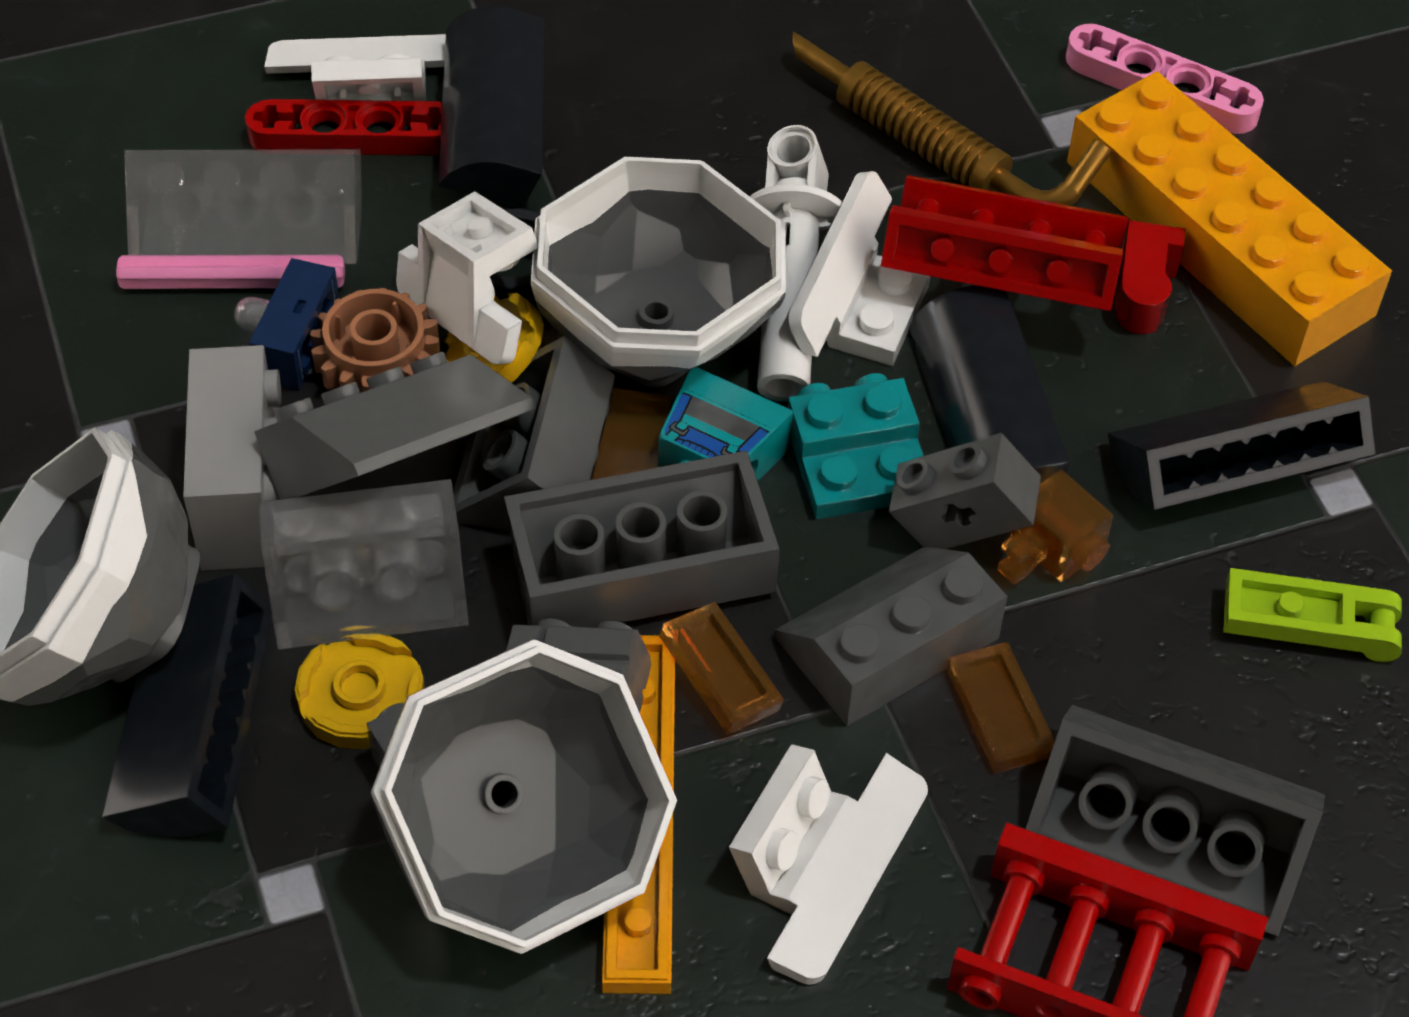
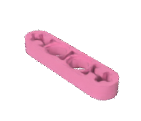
(1109, 43)

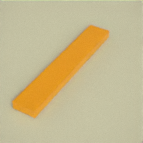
(640, 930)

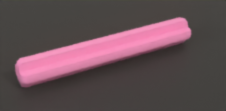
(213, 270)

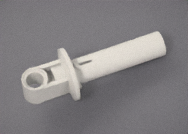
(800, 199)

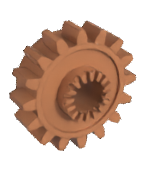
(371, 335)

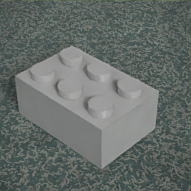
(224, 467)

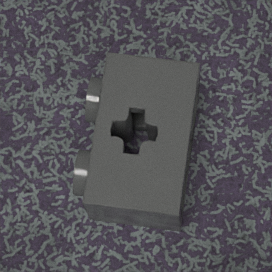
(965, 493)

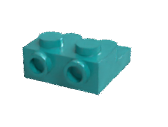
(853, 442)

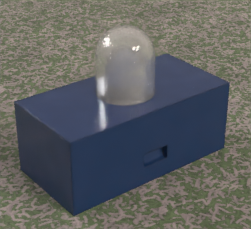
(289, 317)

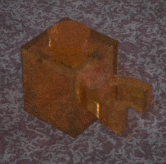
(1066, 533)

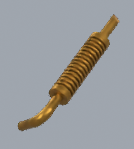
(937, 135)

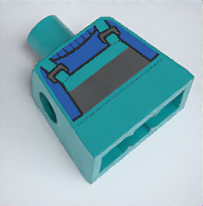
(723, 419)

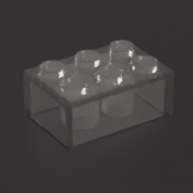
(363, 563)

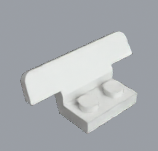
(361, 66)
(454, 268)
(846, 290)
(822, 853)

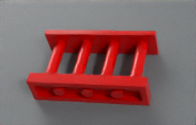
(1006, 242)
(1097, 890)

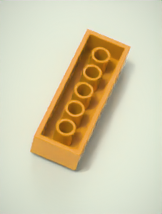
(1246, 226)

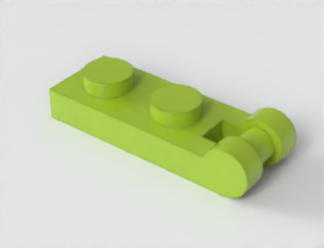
(1313, 613)

